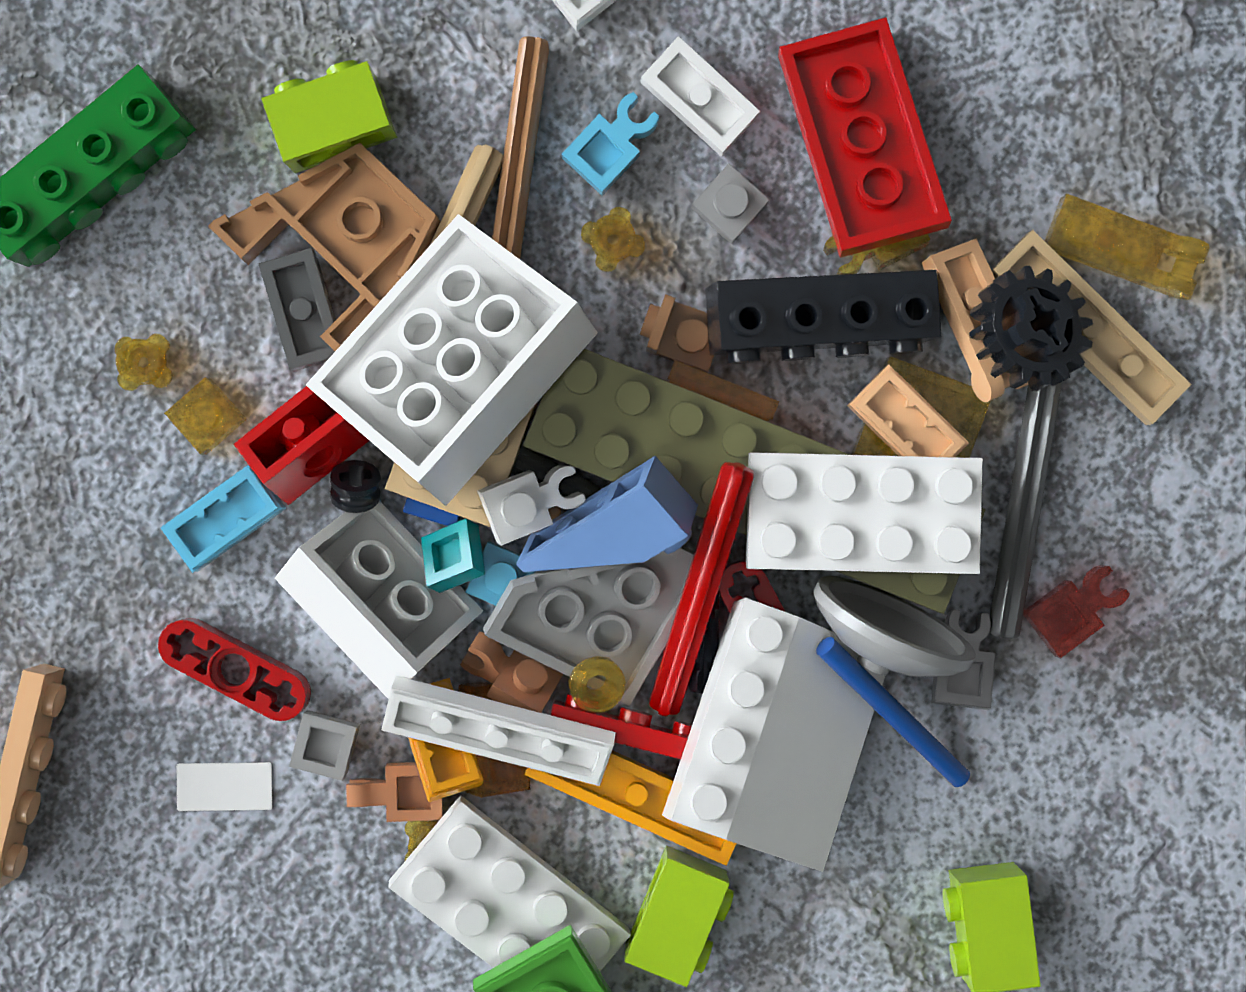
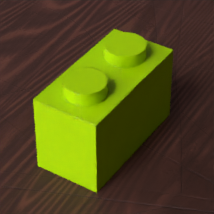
(328, 115)
(678, 916)
(992, 928)

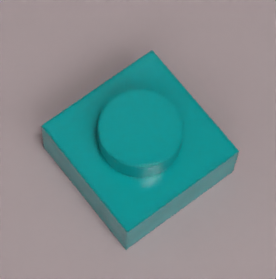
(452, 555)

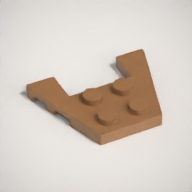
(352, 217)

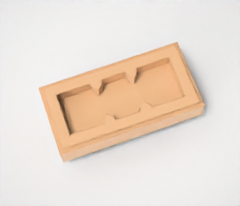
(905, 418)

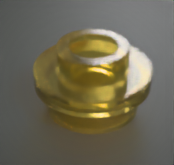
(597, 699)

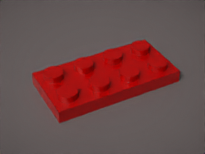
(864, 137)

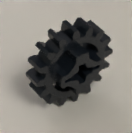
(1031, 328)

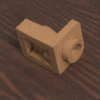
(678, 333)

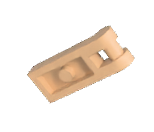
(960, 277)

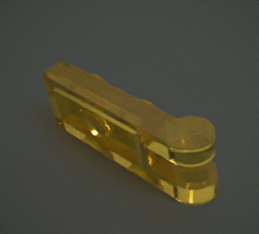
(1125, 246)

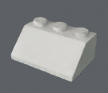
(371, 596)

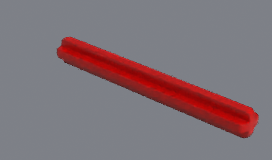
(701, 587)

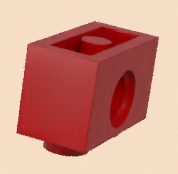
(299, 445)

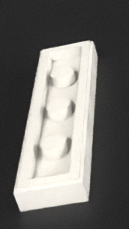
(498, 730)

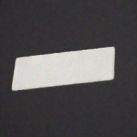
(224, 786)

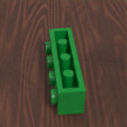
(87, 165)

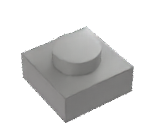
(730, 203)
(324, 745)

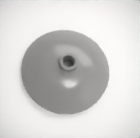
(890, 631)

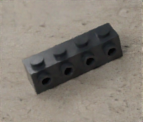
(822, 313)

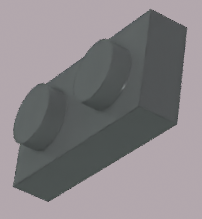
(299, 307)

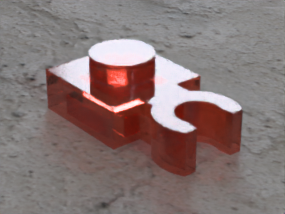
(1068, 614)

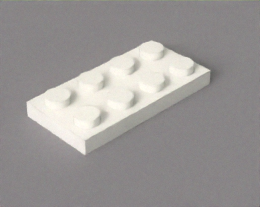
(864, 513)
(498, 891)

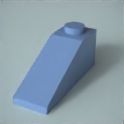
(616, 525)

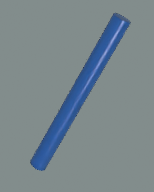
(892, 711)

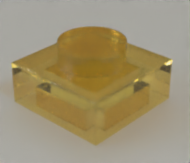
(205, 416)

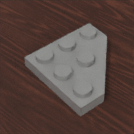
(594, 612)

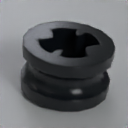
(351, 474)

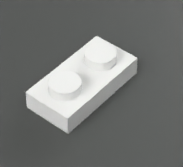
(699, 96)

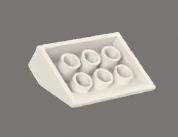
(453, 358)
(771, 740)

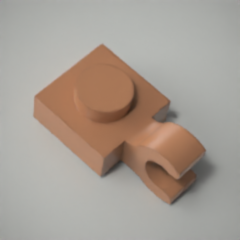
(515, 678)
(400, 792)

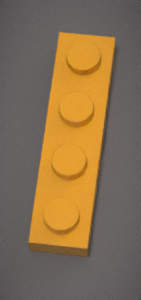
(639, 797)

